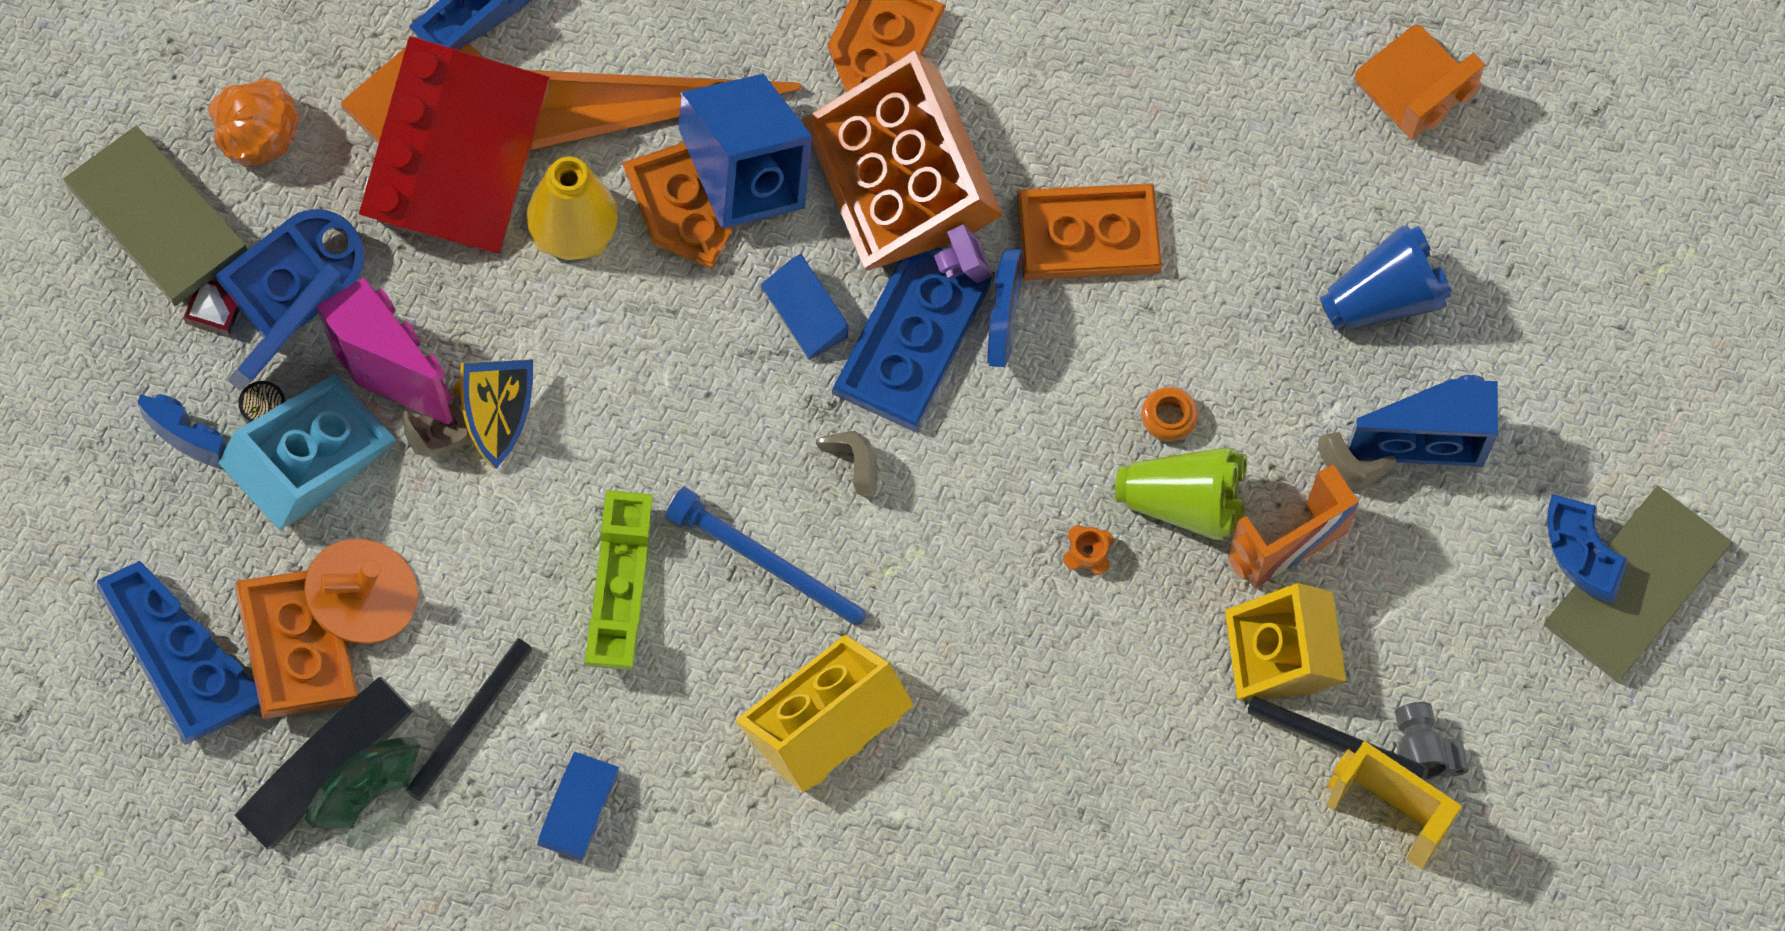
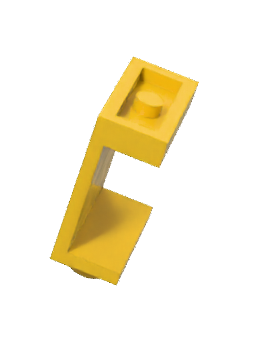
(1401, 790)

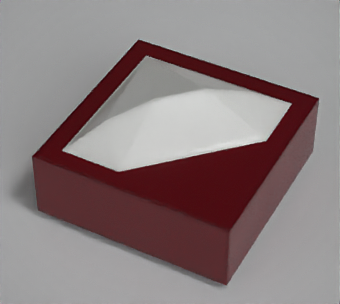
(212, 309)

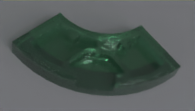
(361, 780)

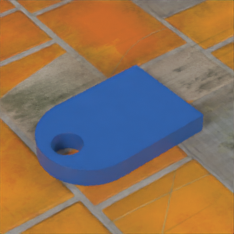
(285, 262)

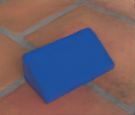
(805, 307)

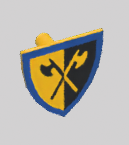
(495, 404)

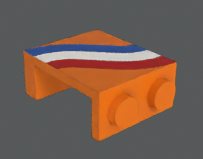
(1333, 511)

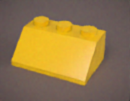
(825, 712)

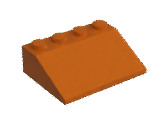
(901, 163)

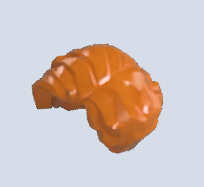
(254, 122)

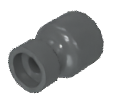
(1427, 746)

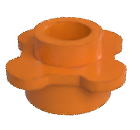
(1098, 540)

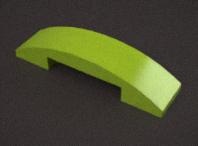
(619, 580)

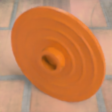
(361, 591)

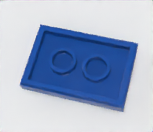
(285, 327)

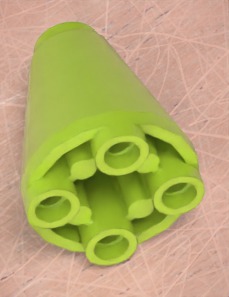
(1188, 490)

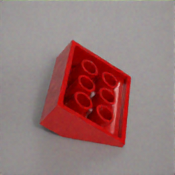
(454, 145)

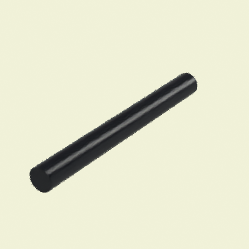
(468, 719)
(1322, 733)

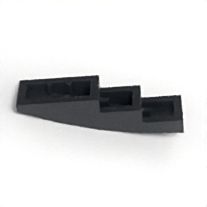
(290, 790)

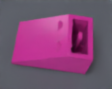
(382, 352)

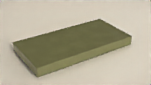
(155, 215)
(1667, 559)

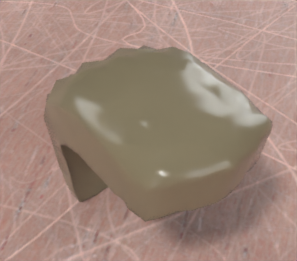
(432, 437)
(865, 463)
(1354, 472)

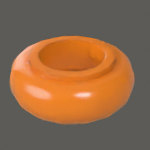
(1164, 431)

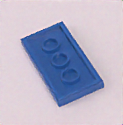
(910, 340)

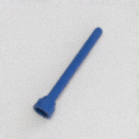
(690, 511)

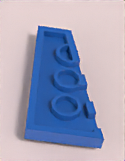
(186, 668)

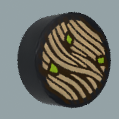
(259, 399)

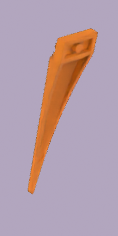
(598, 103)

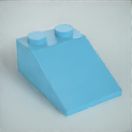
(304, 450)

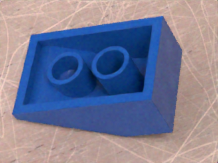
(1436, 426)

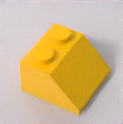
(1285, 643)

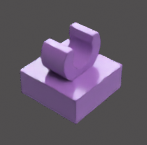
(964, 257)

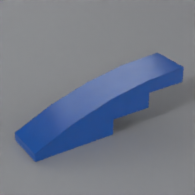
(463, 21)

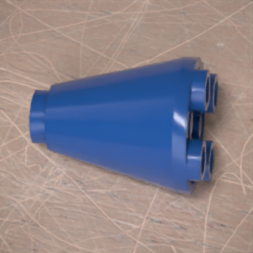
(1388, 283)

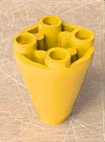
(572, 211)

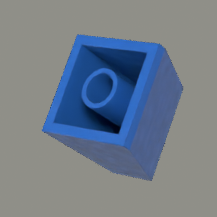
(746, 149)

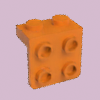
(1418, 81)

